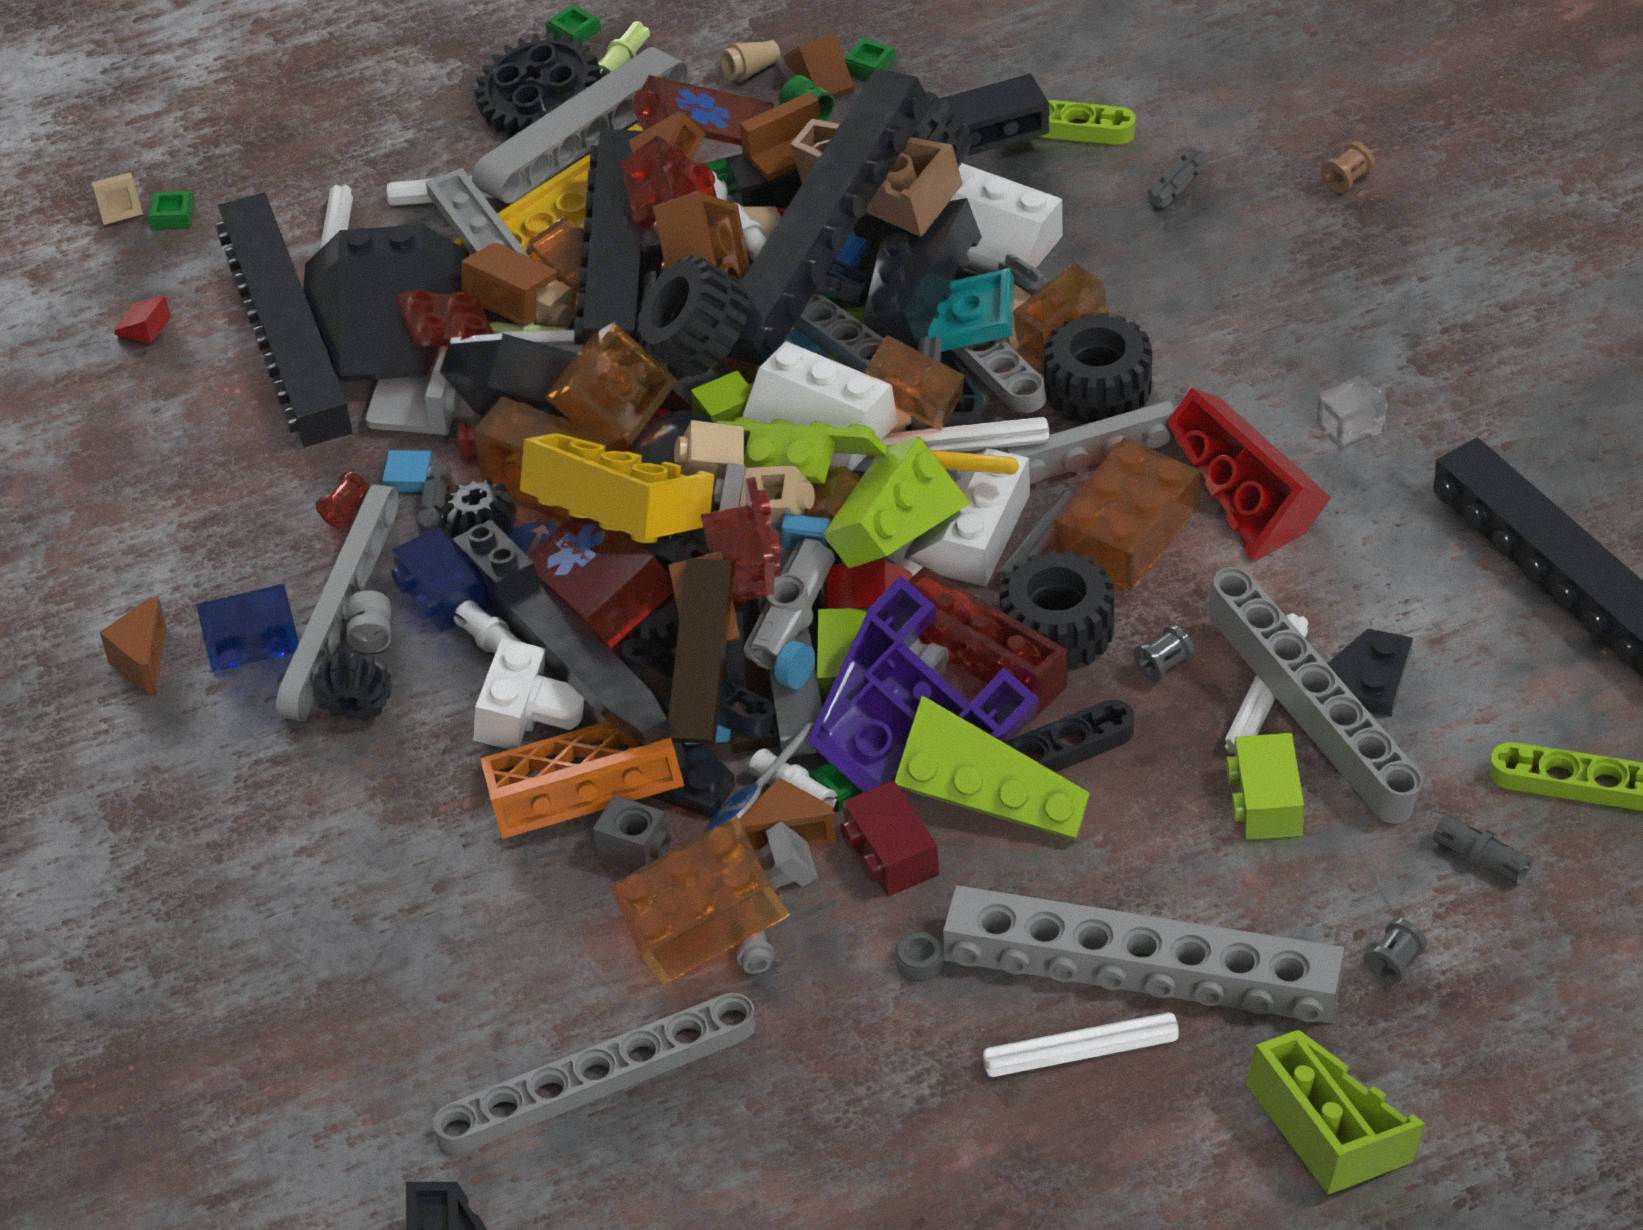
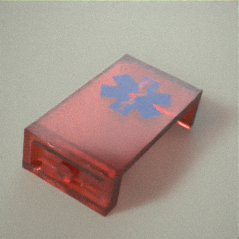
(711, 110)
(601, 576)

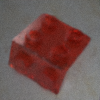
(661, 174)
(438, 317)
(747, 540)

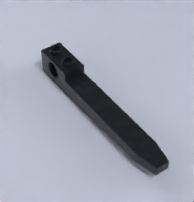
(570, 646)

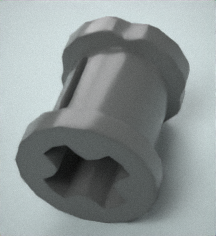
(1164, 653)
(1395, 950)

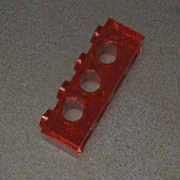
(988, 640)

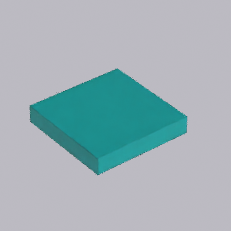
(975, 311)

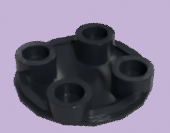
(659, 435)

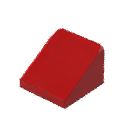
(144, 320)

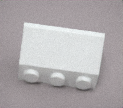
(1011, 216)
(812, 388)
(974, 537)

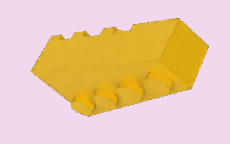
(614, 487)

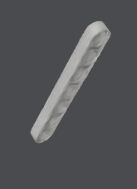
(1007, 383)
(329, 616)
(580, 1090)

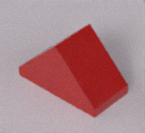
(860, 584)

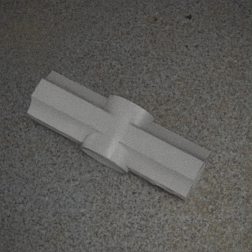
(791, 604)

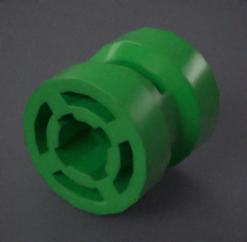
(801, 85)

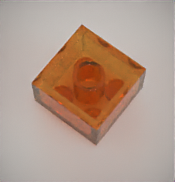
(612, 386)

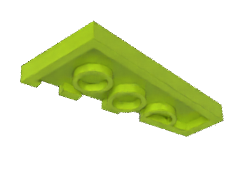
(977, 772)

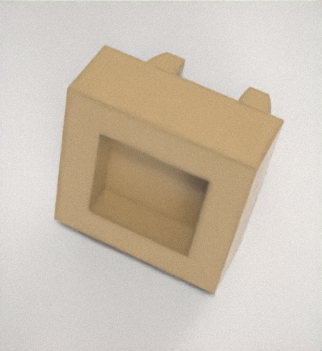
(117, 198)

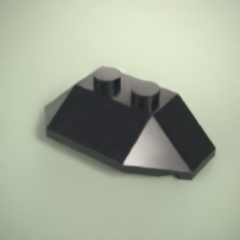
(504, 366)

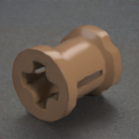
(1348, 167)

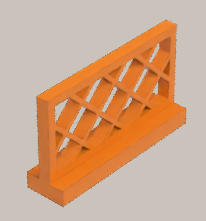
(572, 789)

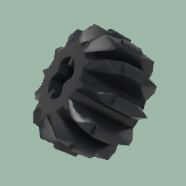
(476, 505)
(352, 685)

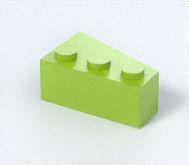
(893, 504)
(1329, 1116)

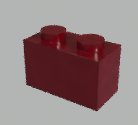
(889, 838)

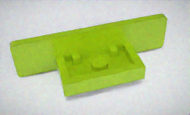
(804, 446)

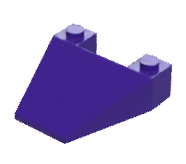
(880, 690)

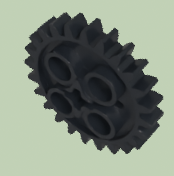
(534, 80)

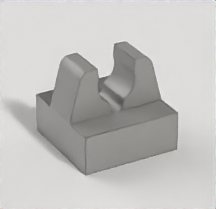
(789, 856)

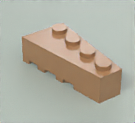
(915, 187)

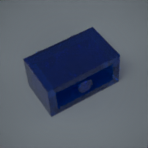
(436, 578)
(247, 627)

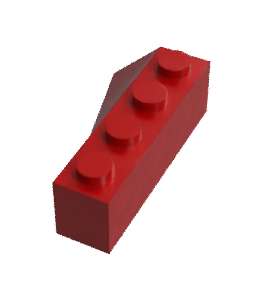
(1254, 482)

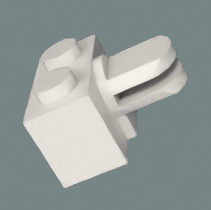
(520, 696)

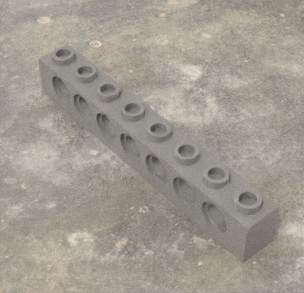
(1184, 959)

